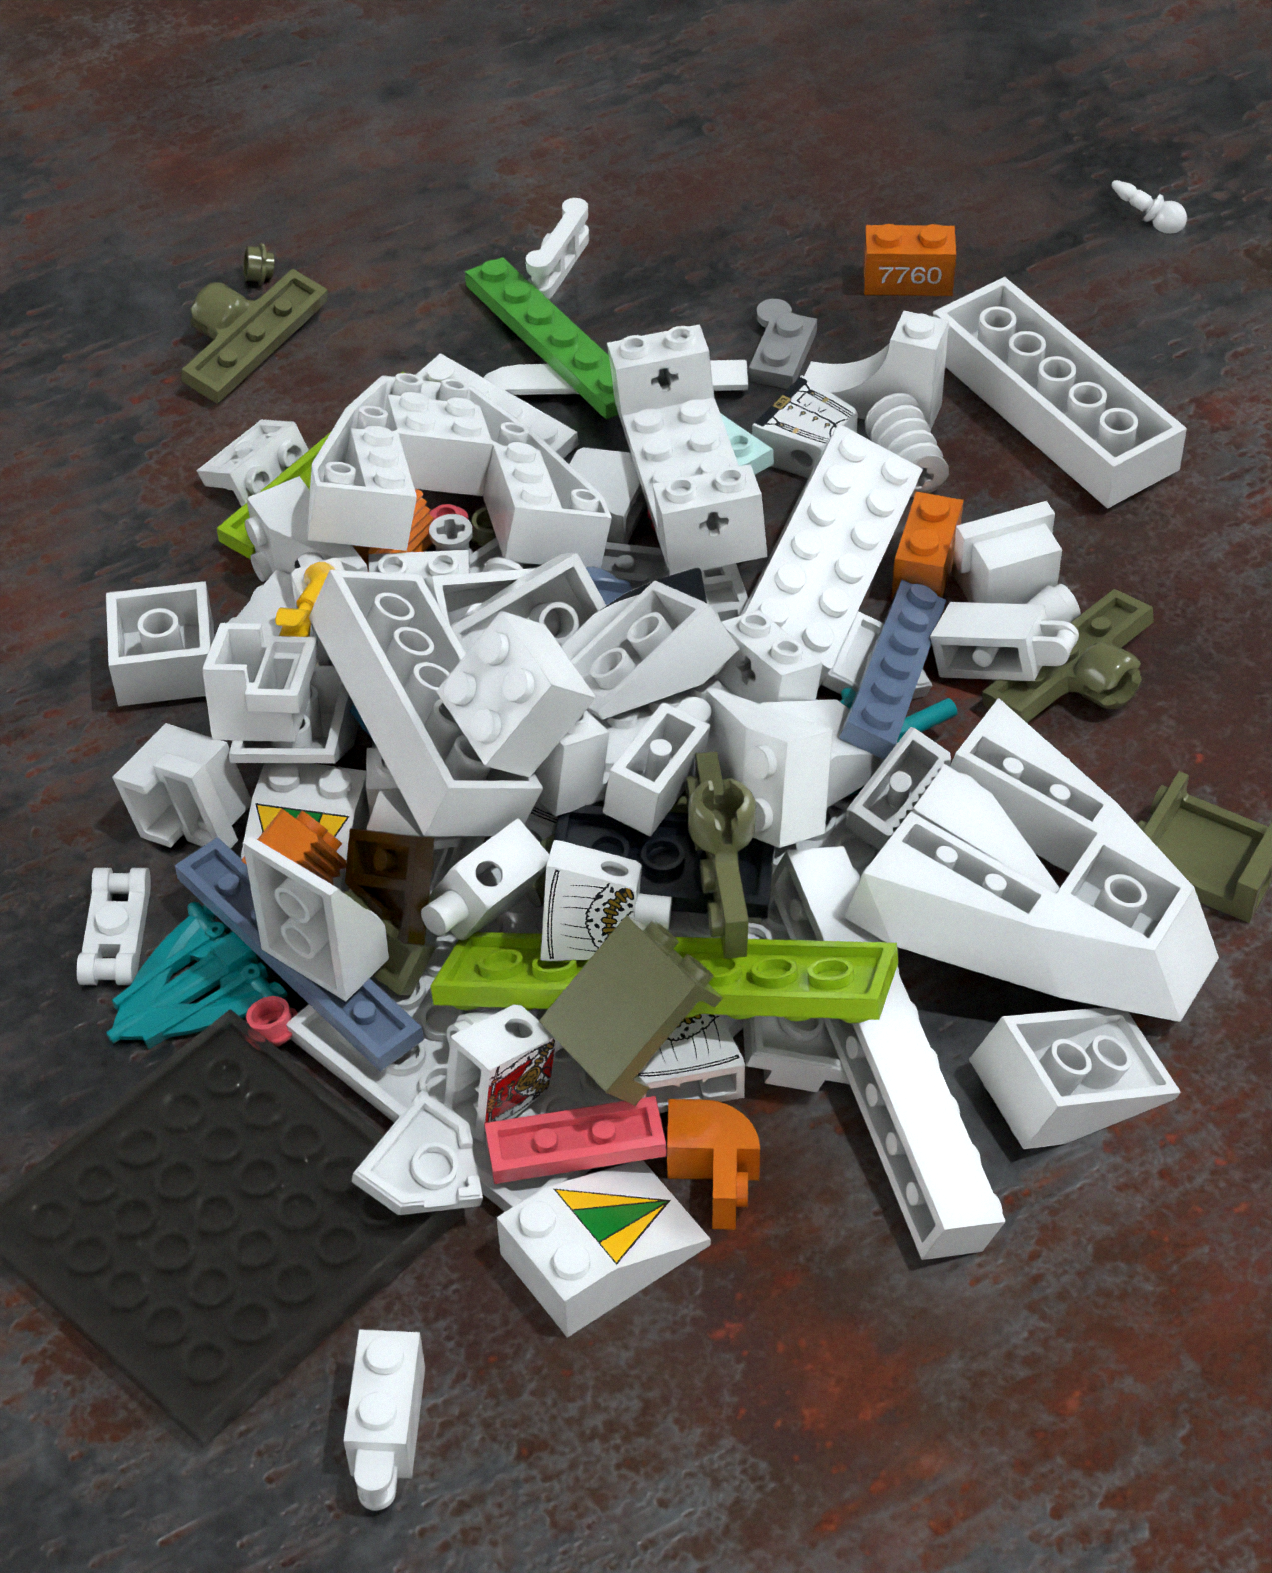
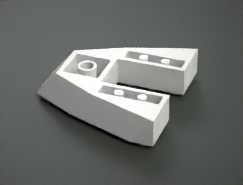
(451, 441)
(1112, 936)

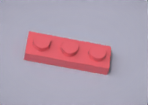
(574, 1140)

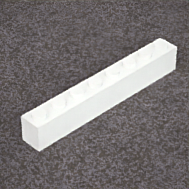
(894, 1075)

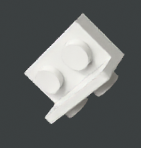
(254, 458)

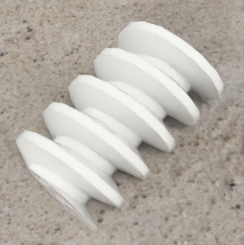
(902, 429)

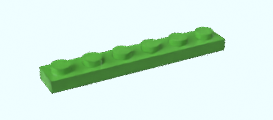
(546, 331)

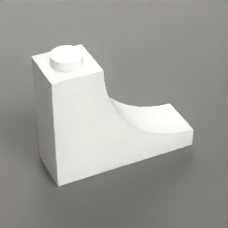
(907, 365)

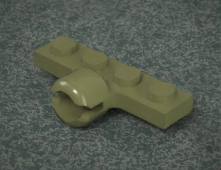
(246, 330)
(1095, 666)
(721, 825)

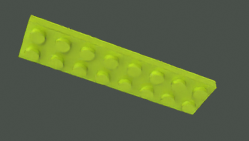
(774, 979)

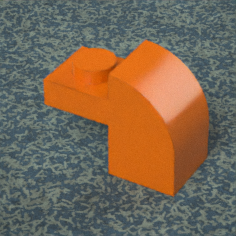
(713, 1144)

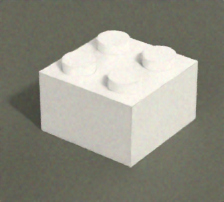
(158, 642)
(515, 694)

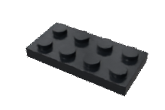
(670, 858)

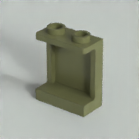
(1213, 849)
(627, 1005)

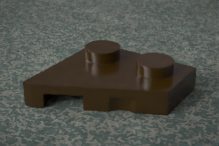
(392, 877)

